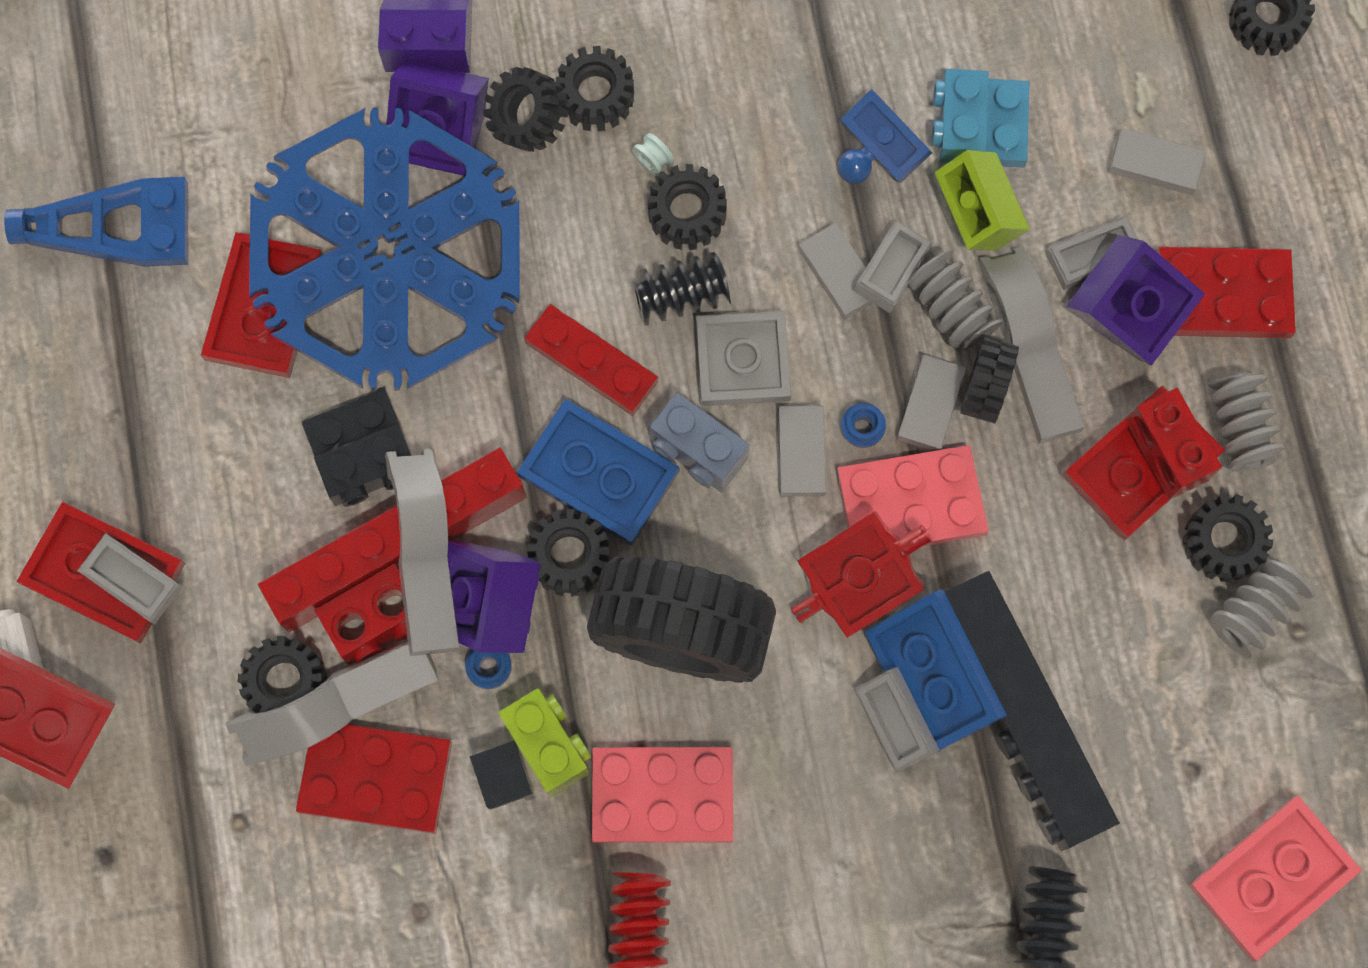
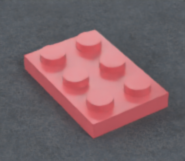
(918, 489)
(662, 795)
(1275, 878)

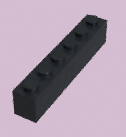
(1035, 726)

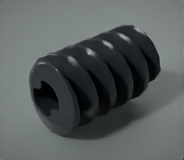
(681, 287)
(1050, 918)

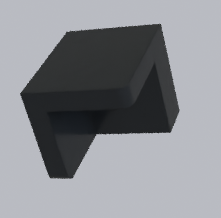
(502, 775)

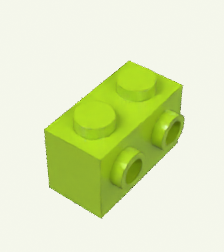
(982, 200)
(544, 743)

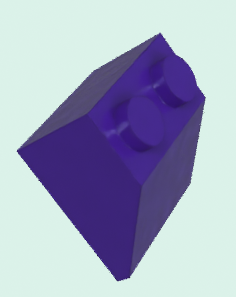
(425, 33)
(443, 98)
(1136, 298)
(491, 596)

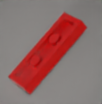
(591, 360)

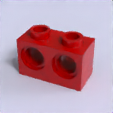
(1173, 443)
(366, 604)

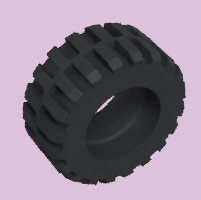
(681, 618)

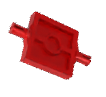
(861, 574)

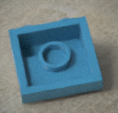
(981, 116)

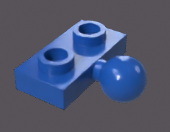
(883, 138)

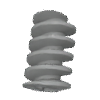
(952, 302)
(1245, 421)
(1260, 604)

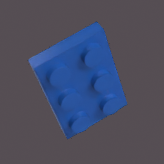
(598, 471)
(938, 668)

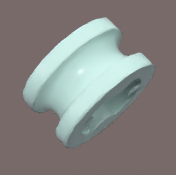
(653, 154)

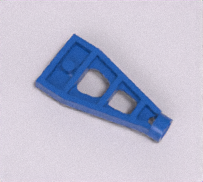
(162, 223)

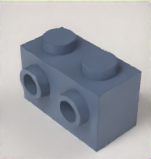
(698, 443)

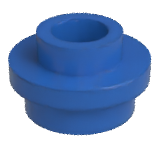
(865, 412)
(491, 681)

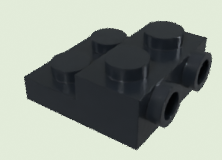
(352, 447)

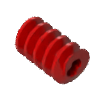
(639, 920)

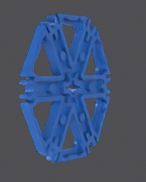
(385, 289)

